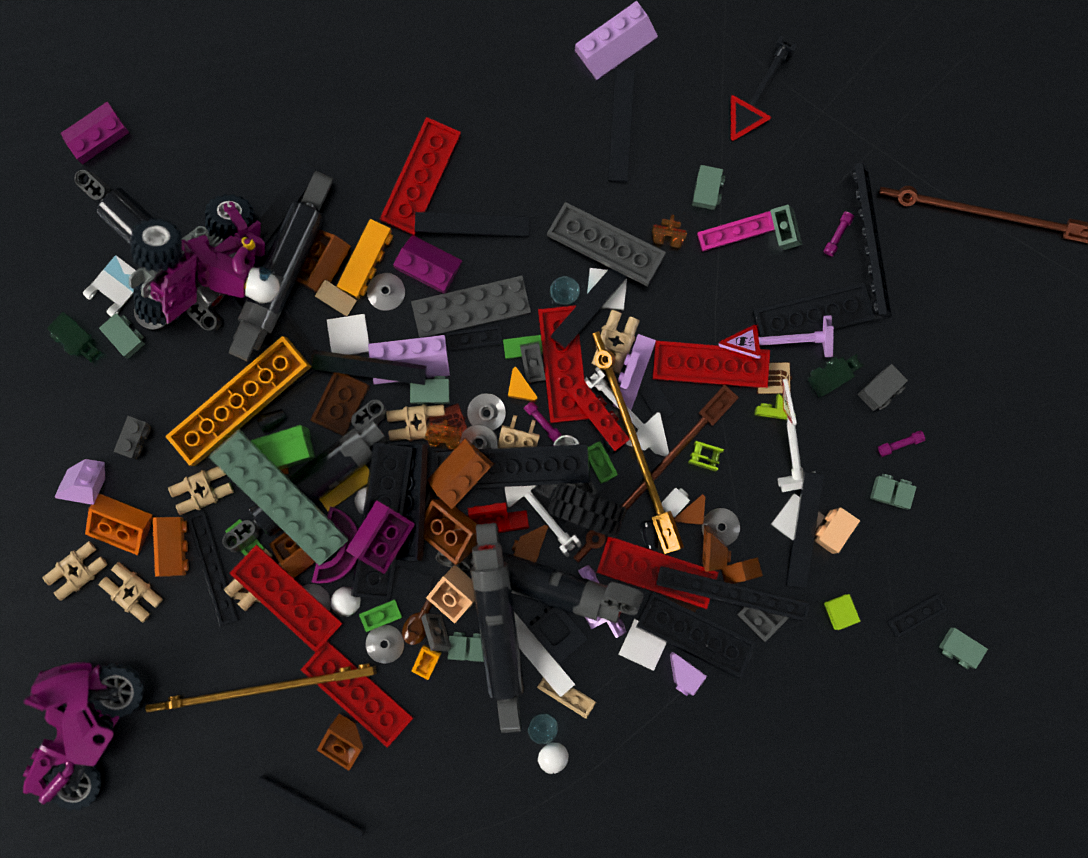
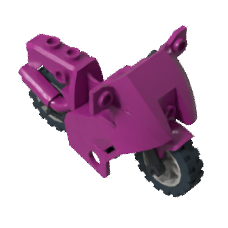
(75, 704)

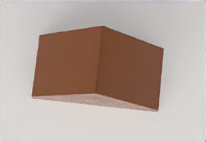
(693, 513)
(742, 571)

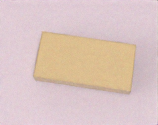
(335, 298)

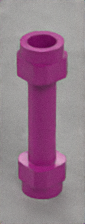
(846, 220)
(531, 409)
(887, 449)

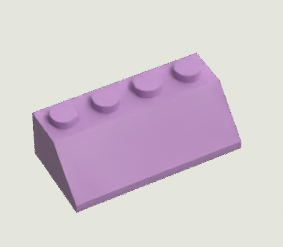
(616, 40)
(420, 351)

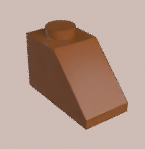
(530, 544)

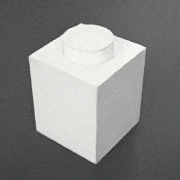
(675, 501)

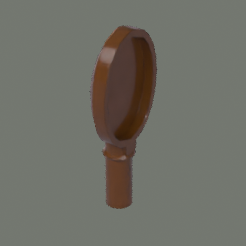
(413, 629)

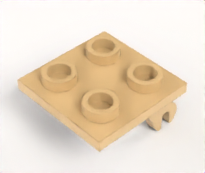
(515, 438)

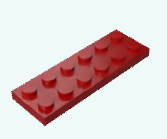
(420, 175)
(709, 365)
(561, 366)
(641, 568)
(286, 598)
(359, 695)

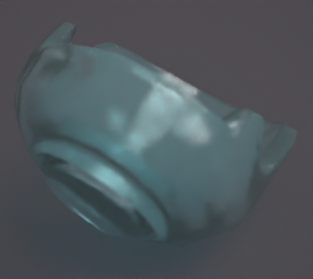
(564, 290)
(543, 728)

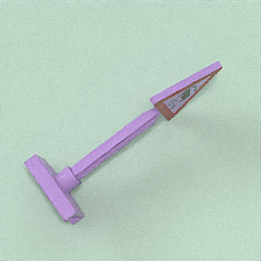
(749, 342)

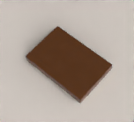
(339, 403)

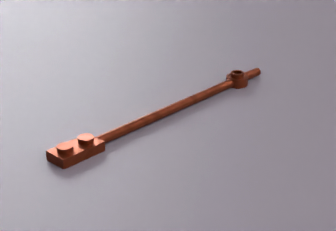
(1073, 230)
(710, 414)

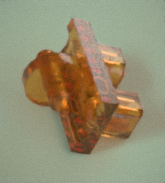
(677, 234)
(443, 434)

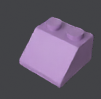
(82, 482)
(685, 675)

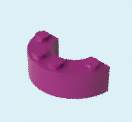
(344, 561)

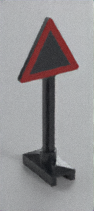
(746, 115)

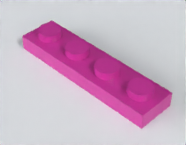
(736, 231)

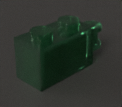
(72, 336)
(833, 375)

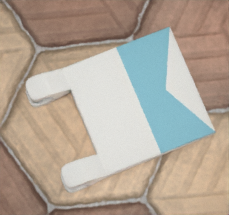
(114, 284)

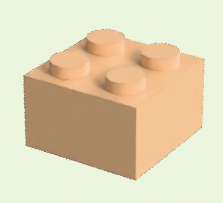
(836, 530)
(453, 594)

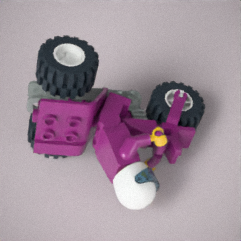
(211, 253)

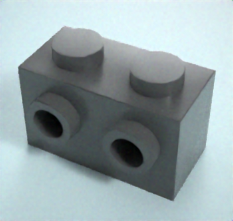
(132, 438)

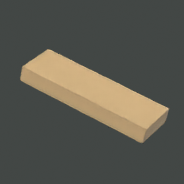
(572, 699)

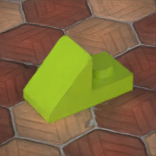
(767, 411)

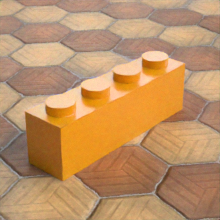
(364, 259)

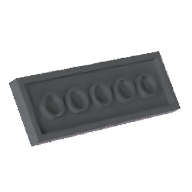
(606, 244)
(471, 307)

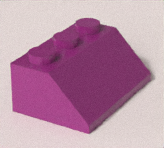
(94, 133)
(427, 264)
(380, 537)

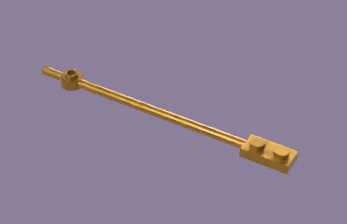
(664, 521)
(343, 674)

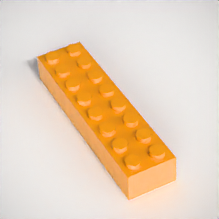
(238, 401)

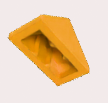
(520, 388)
(426, 662)

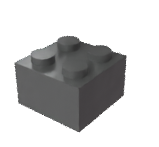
(882, 387)

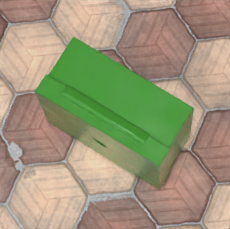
(287, 447)

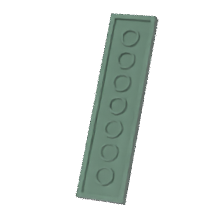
(278, 497)

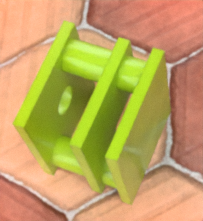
(697, 455)
(842, 612)

